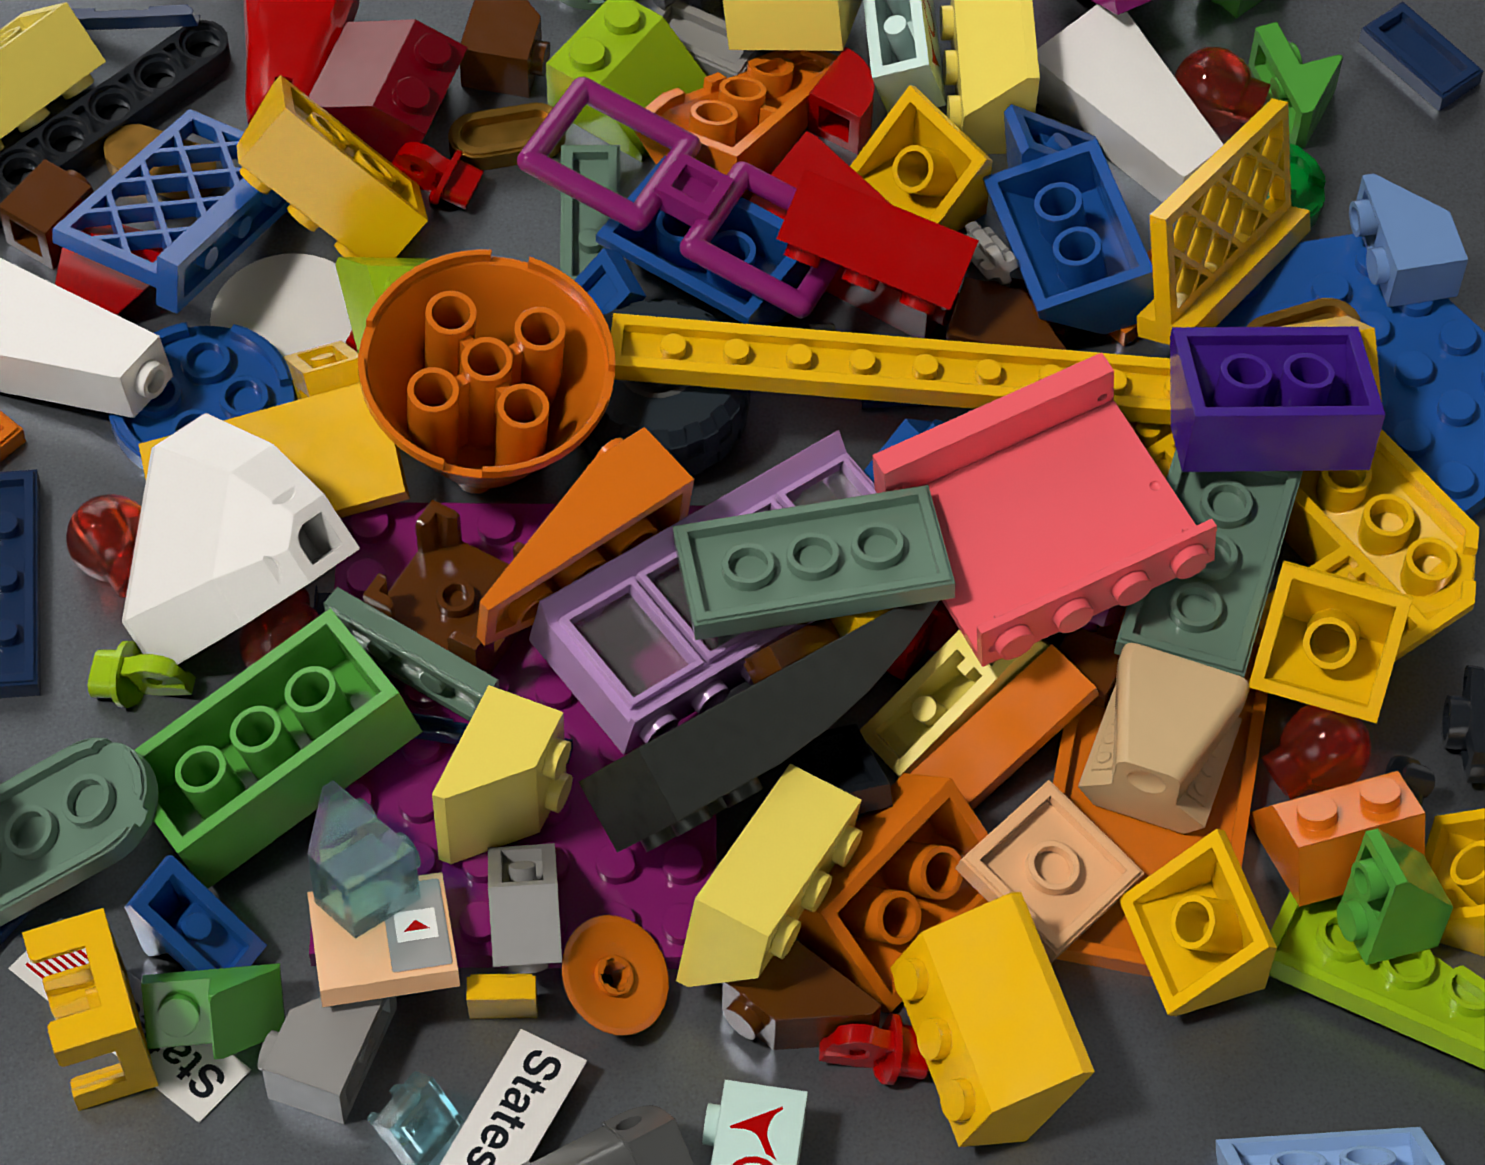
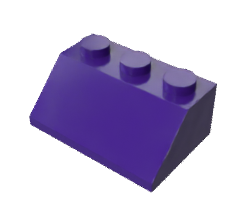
(1273, 399)

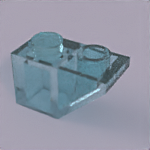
(359, 864)

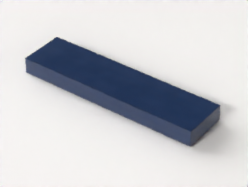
(20, 584)

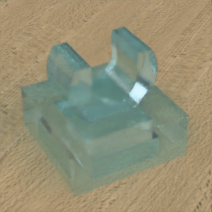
(416, 1120)

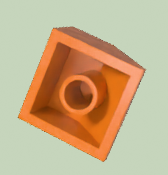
(1320, 834)

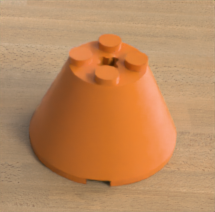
(486, 366)

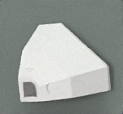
(223, 538)

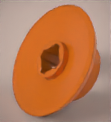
(637, 975)

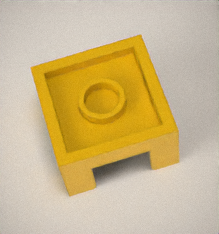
(93, 1009)

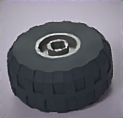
(689, 421)

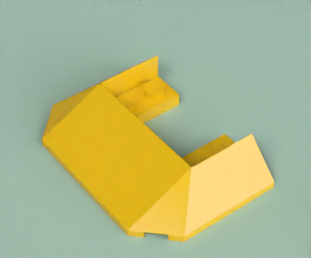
(1378, 529)

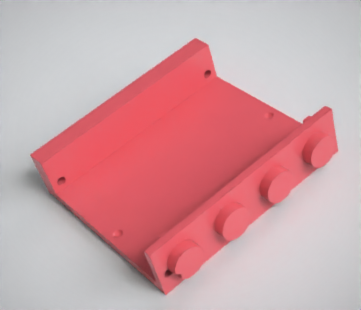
(1047, 510)

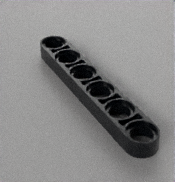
(124, 89)

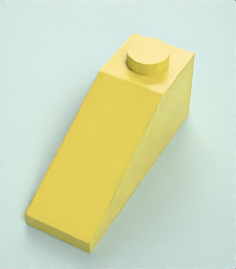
(939, 702)

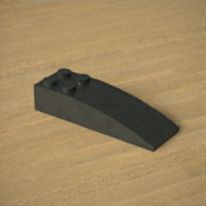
(721, 752)

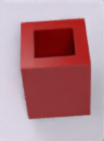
(843, 103)

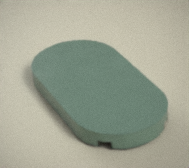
(71, 820)

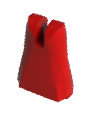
(290, 41)

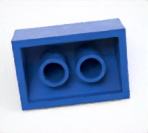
(746, 234)
(1074, 239)

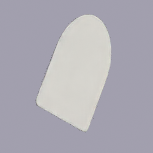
(286, 300)

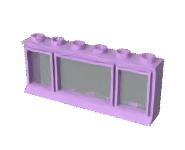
(626, 627)

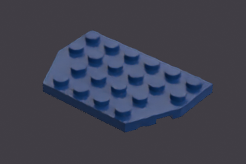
(1426, 360)

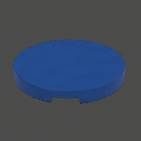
(214, 374)

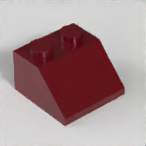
(387, 80)

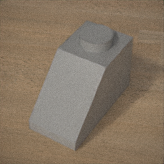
(524, 907)
(324, 1055)

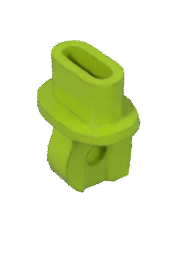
(129, 674)

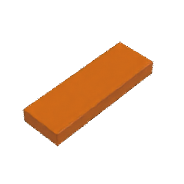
(1011, 726)

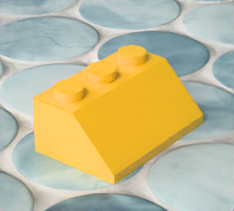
(329, 176)
(991, 1022)

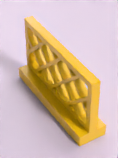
(1224, 228)

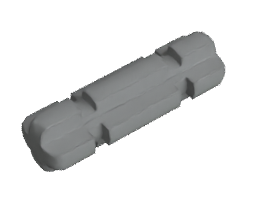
(991, 254)

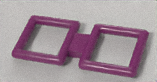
(678, 187)

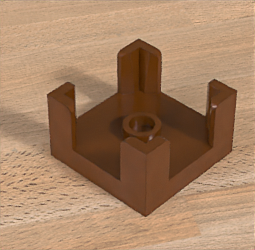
(443, 589)

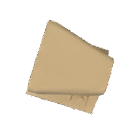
(1164, 739)

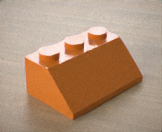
(896, 884)

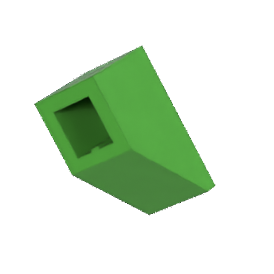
(1392, 901)

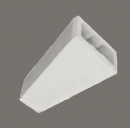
(1117, 87)
(73, 350)

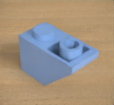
(1408, 243)

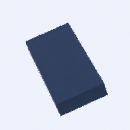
(1420, 56)

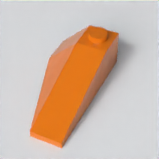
(746, 115)
(613, 506)

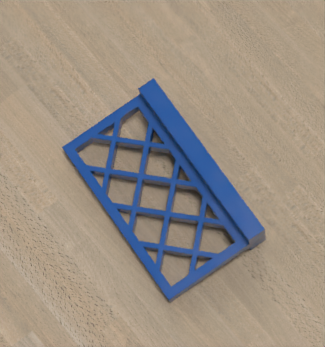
(192, 253)

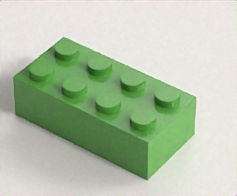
(267, 744)

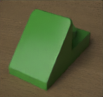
(1304, 86)
(214, 1007)

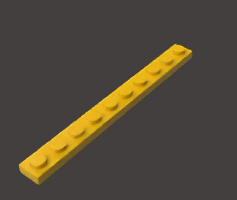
(863, 364)

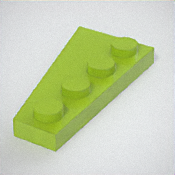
(1405, 993)

